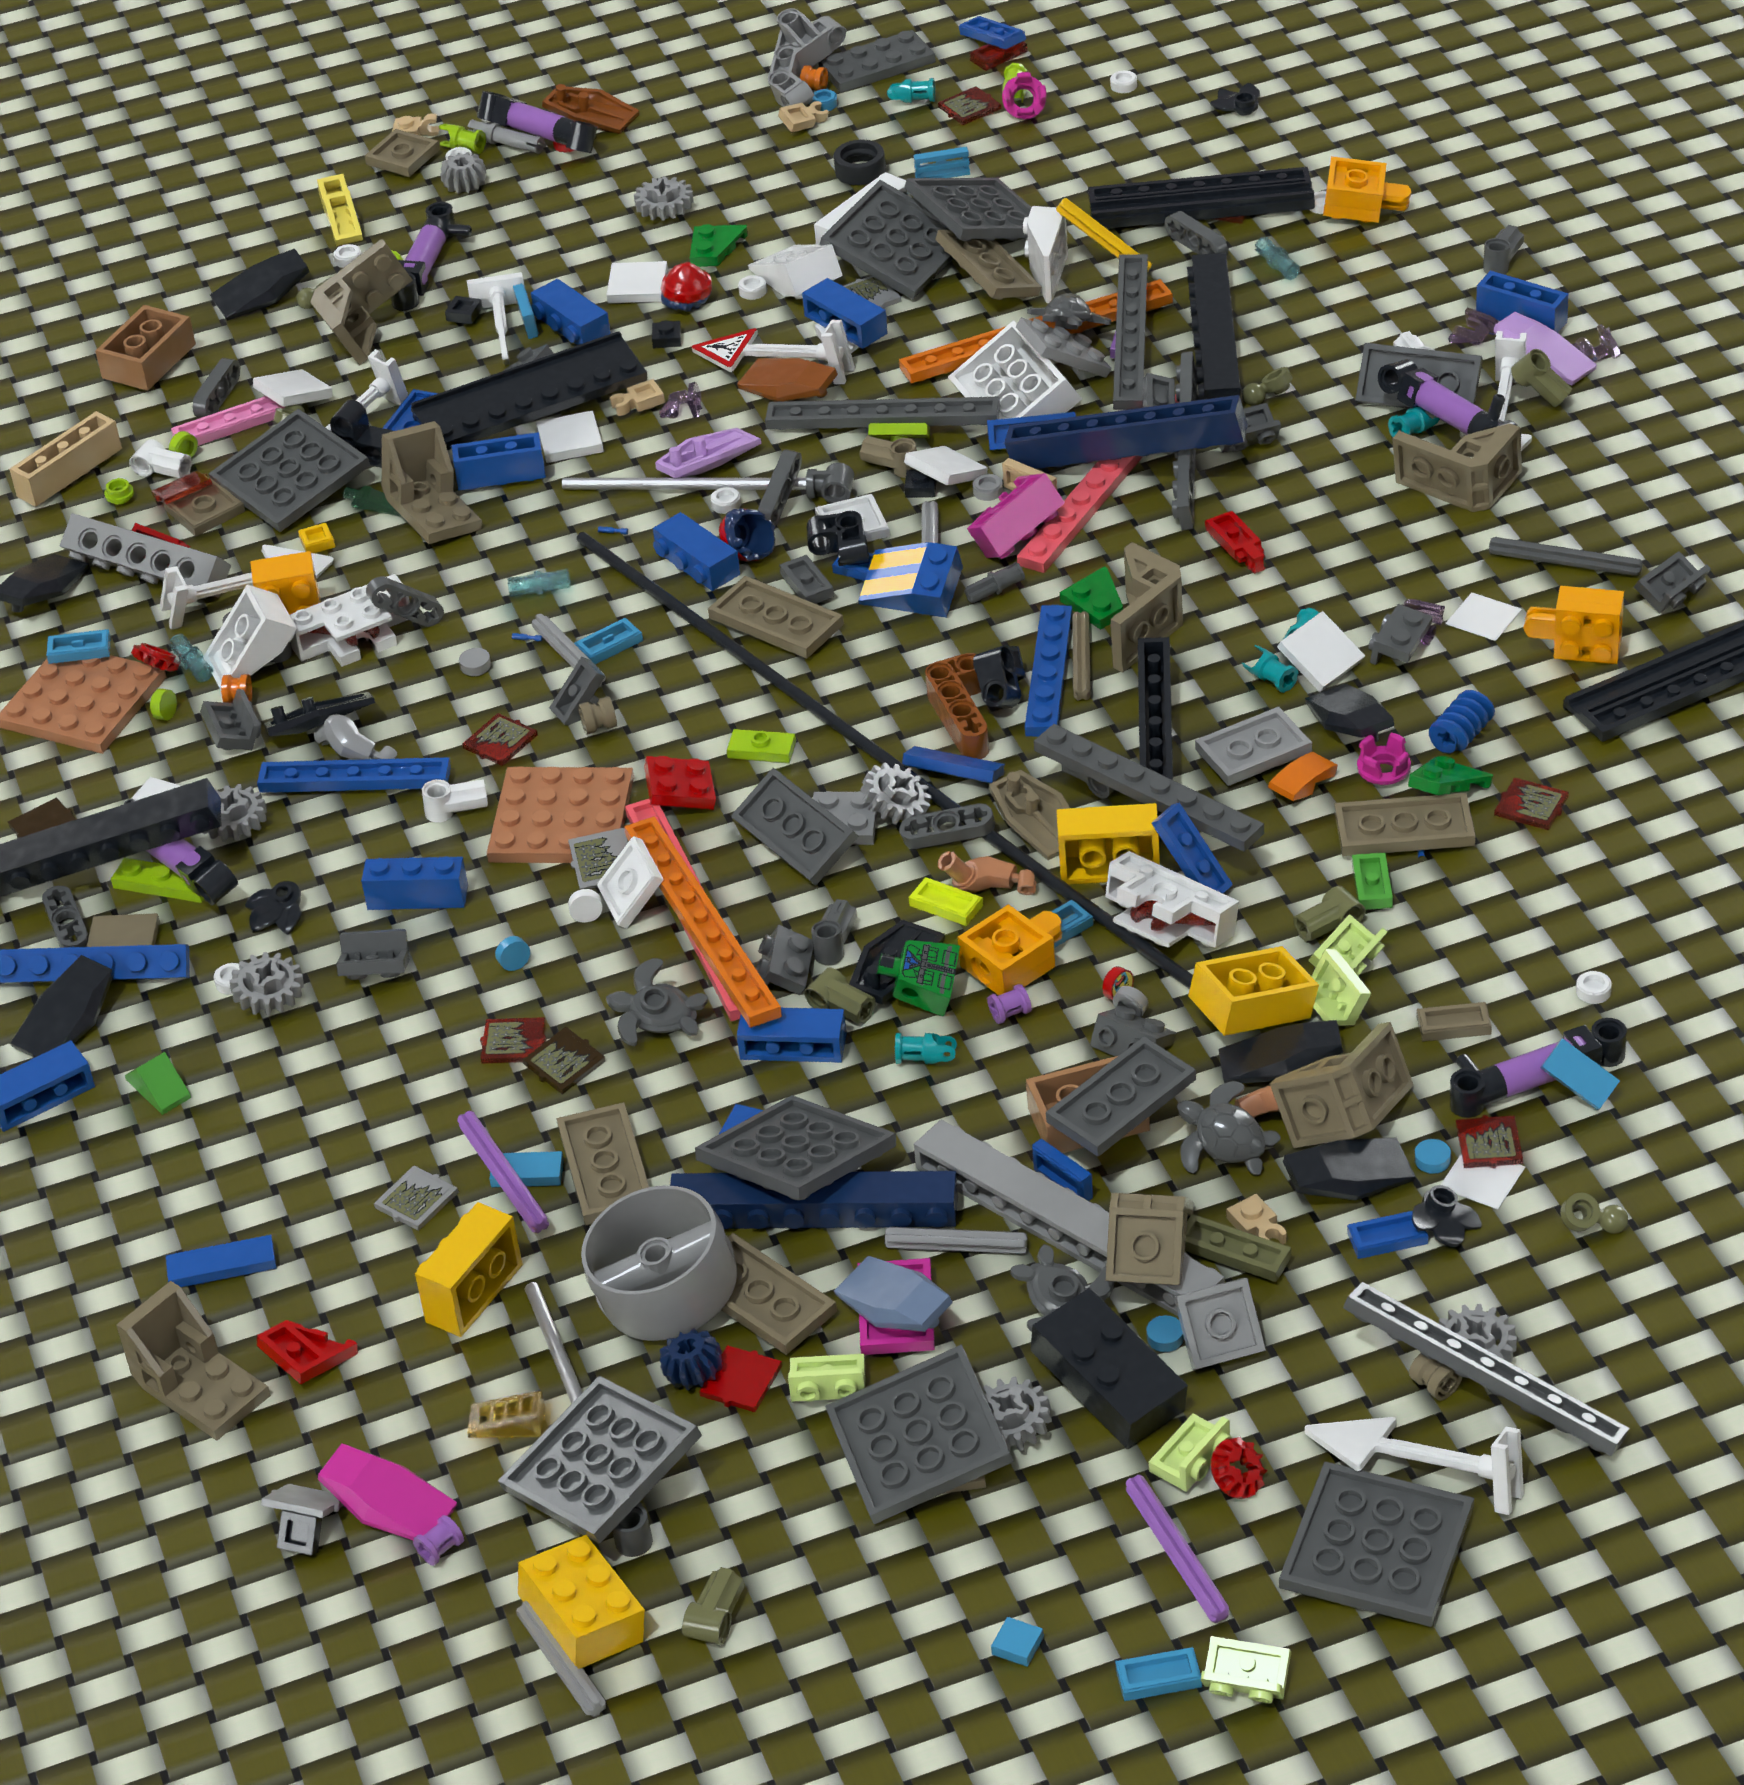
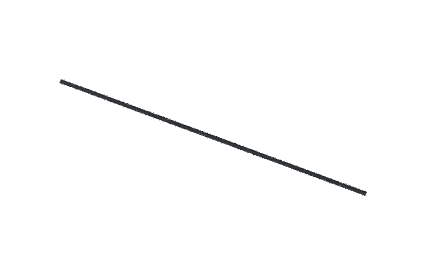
(882, 756)

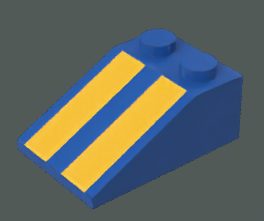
(913, 578)

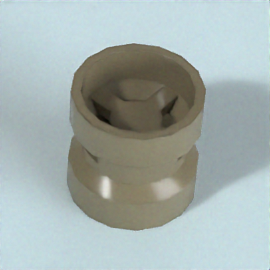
(594, 716)
(1438, 1377)

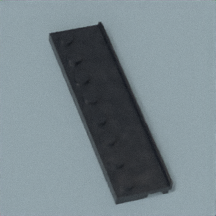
(1202, 197)
(532, 390)
(1661, 684)

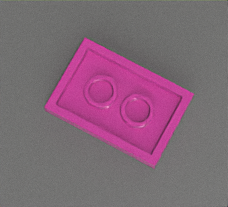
(886, 1340)

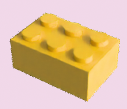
(1098, 835)
(1253, 990)
(468, 1269)
(581, 1601)

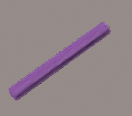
(503, 1172)
(1177, 1549)

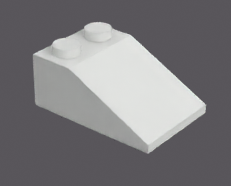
(1046, 247)
(798, 268)
(251, 635)

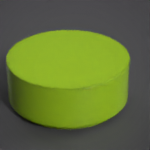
(184, 443)
(163, 704)

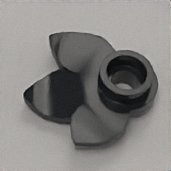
(1241, 102)
(273, 907)
(1444, 1216)

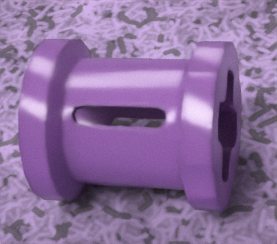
(1009, 1003)
(438, 1540)

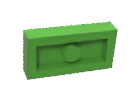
(1372, 880)

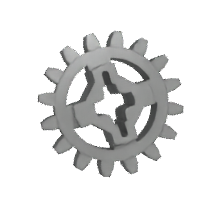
(663, 198)
(895, 792)
(239, 813)
(266, 983)
(1484, 1329)
(1012, 1412)

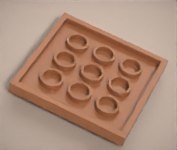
(81, 701)
(555, 804)

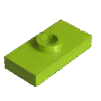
(898, 430)
(761, 745)

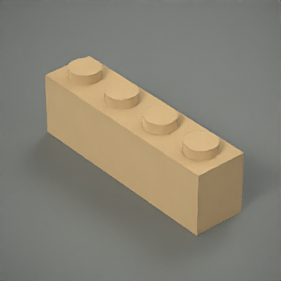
(65, 458)

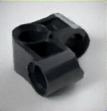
(839, 534)
(997, 670)

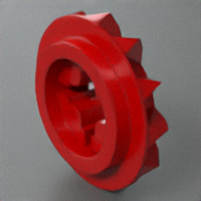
(155, 657)
(1230, 1478)

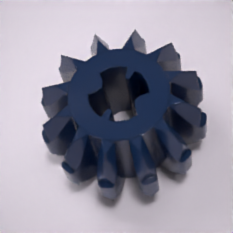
(691, 1359)

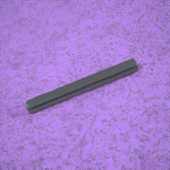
(1565, 556)

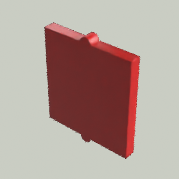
(742, 1380)

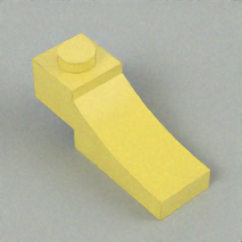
(339, 209)

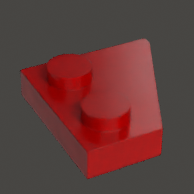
(303, 1351)

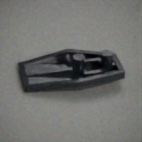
(260, 285)
(41, 581)
(1350, 711)
(314, 713)
(889, 943)
(65, 1008)
(1279, 1051)
(1349, 1168)

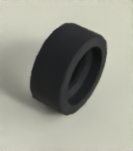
(857, 151)

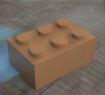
(145, 347)
(1051, 1088)

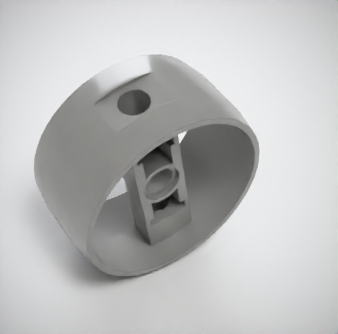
(668, 1281)

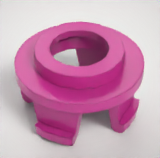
(1024, 81)
(1391, 754)

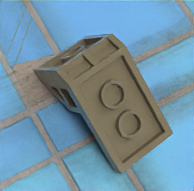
(355, 293)
(1455, 476)
(420, 483)
(1152, 607)
(1344, 1092)
(1147, 1238)
(179, 1363)

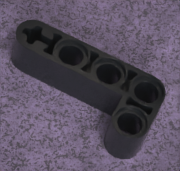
(353, 427)

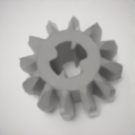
(463, 173)

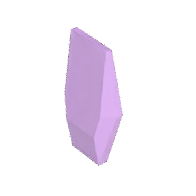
(1563, 356)
(706, 452)

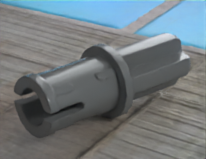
(994, 582)

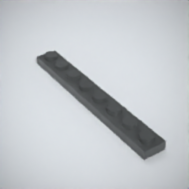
(1130, 332)
(861, 413)
(1185, 465)
(1148, 786)
(1486, 1369)

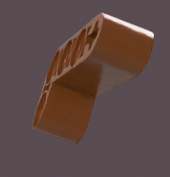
(949, 692)

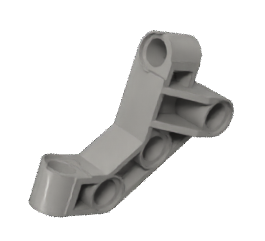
(800, 45)

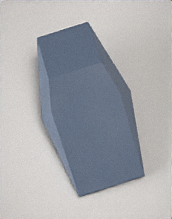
(893, 1296)

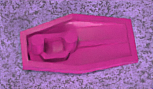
(384, 1493)

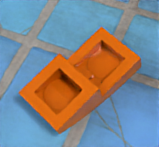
(1300, 776)

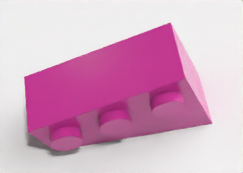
(1016, 515)

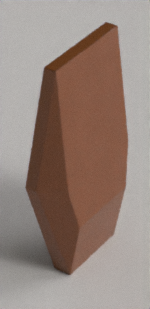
(590, 106)
(787, 379)

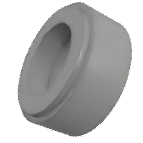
(987, 487)
(475, 661)
(1131, 998)

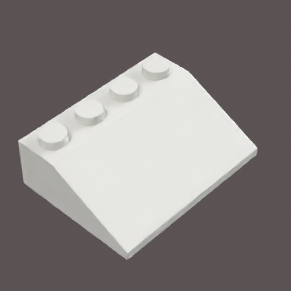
(1017, 375)

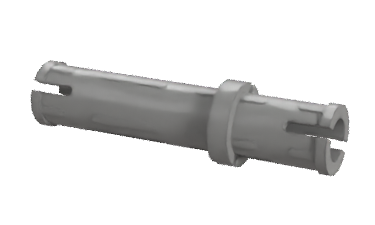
(497, 134)

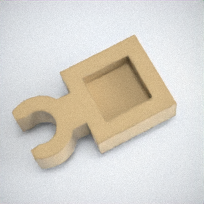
(800, 117)
(640, 396)
(1256, 1218)

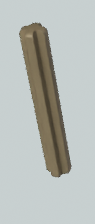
(1081, 655)

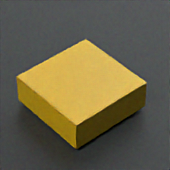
(316, 538)

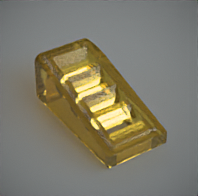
(528, 1419)

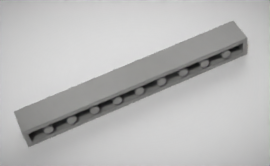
(1040, 1206)

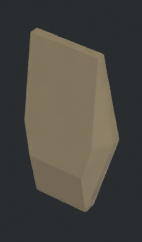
(1030, 810)

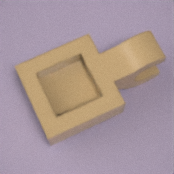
(417, 125)

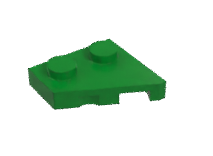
(713, 243)
(1094, 595)
(1445, 776)

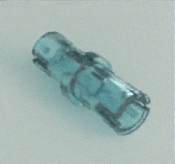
(1277, 258)
(539, 582)
(191, 658)

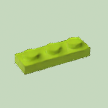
(151, 879)

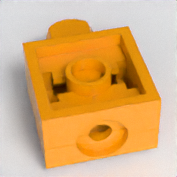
(1359, 191)
(1582, 625)
(1010, 948)

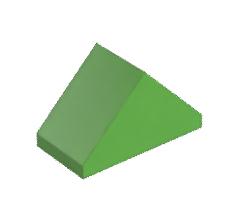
(159, 1083)

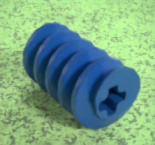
(1461, 721)

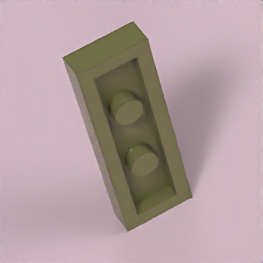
(1236, 1248)

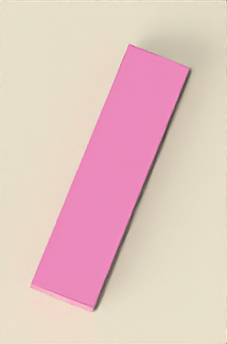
(230, 420)

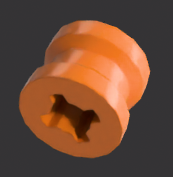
(815, 78)
(230, 685)

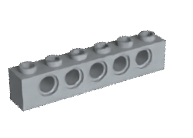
(84, 532)

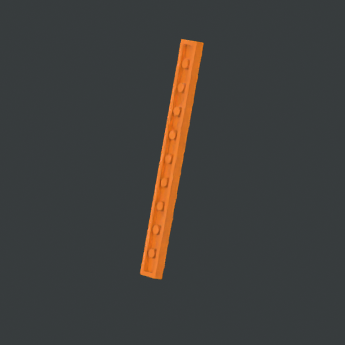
(953, 355)
(707, 926)

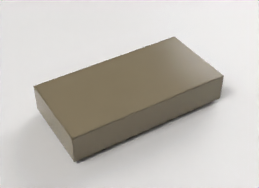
(1454, 1021)

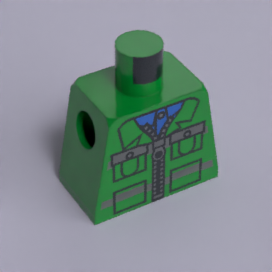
(923, 974)

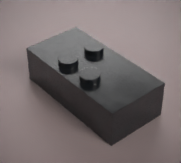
(1108, 1368)

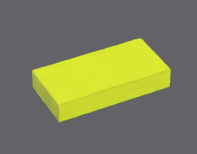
(945, 901)

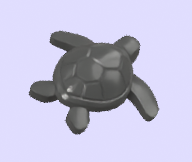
(1068, 312)
(654, 1007)
(1224, 1131)
(1055, 1284)

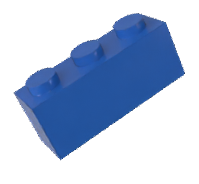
(1503, 295)
(569, 312)
(861, 319)
(498, 461)
(696, 551)
(414, 883)
(795, 1036)
(43, 1084)

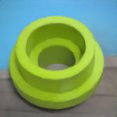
(118, 491)

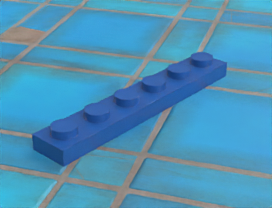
(1048, 669)
(351, 774)
(125, 961)

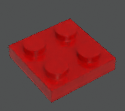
(679, 782)

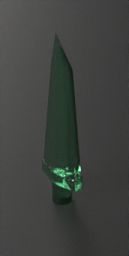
(369, 499)

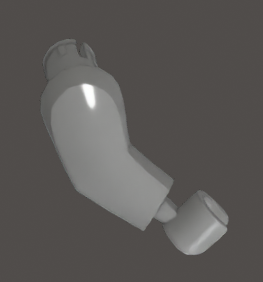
(347, 741)

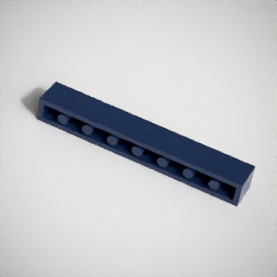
(1128, 433)
(849, 1202)

